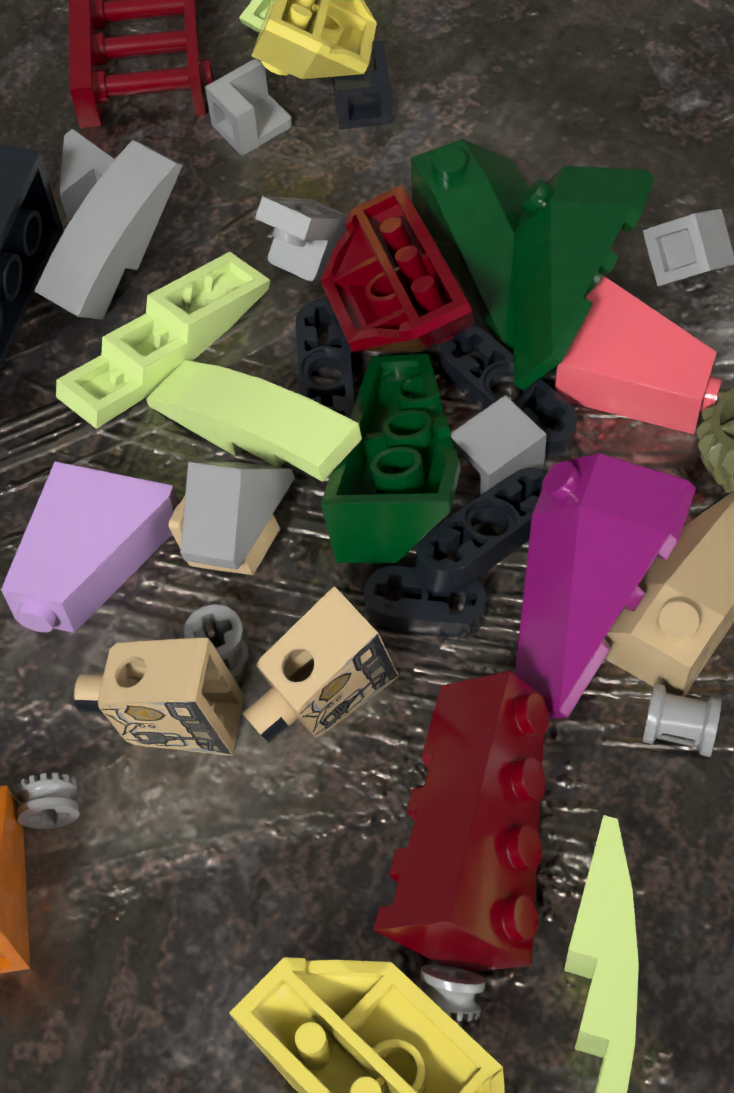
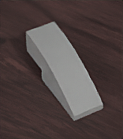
(109, 231)

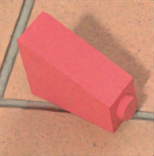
(637, 364)

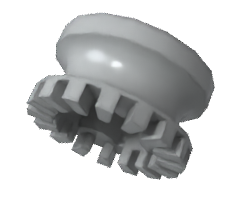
(47, 801)
(453, 990)

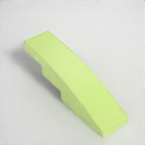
(176, 327)
(256, 417)
(607, 952)

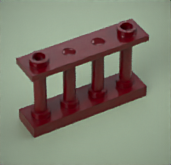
(91, 49)

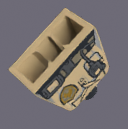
(321, 670)
(166, 695)

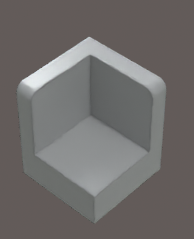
(244, 109)
(689, 246)
(500, 442)

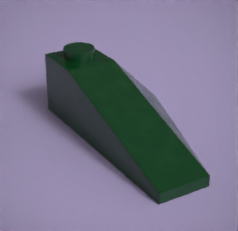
(472, 213)
(563, 255)
(400, 471)

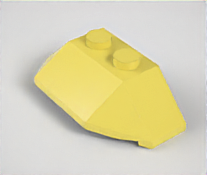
(316, 38)
(361, 1032)

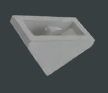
(228, 509)

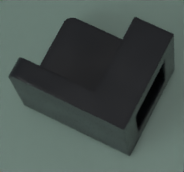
(365, 97)

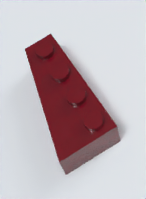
(475, 830)

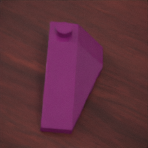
(586, 555)

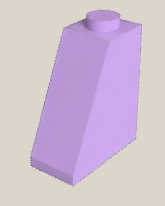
(84, 544)

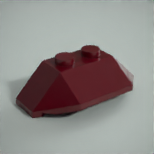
(392, 280)

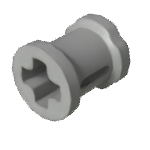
(227, 631)
(682, 720)

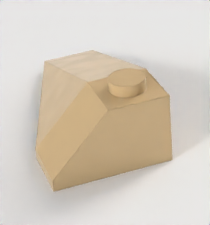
(683, 607)

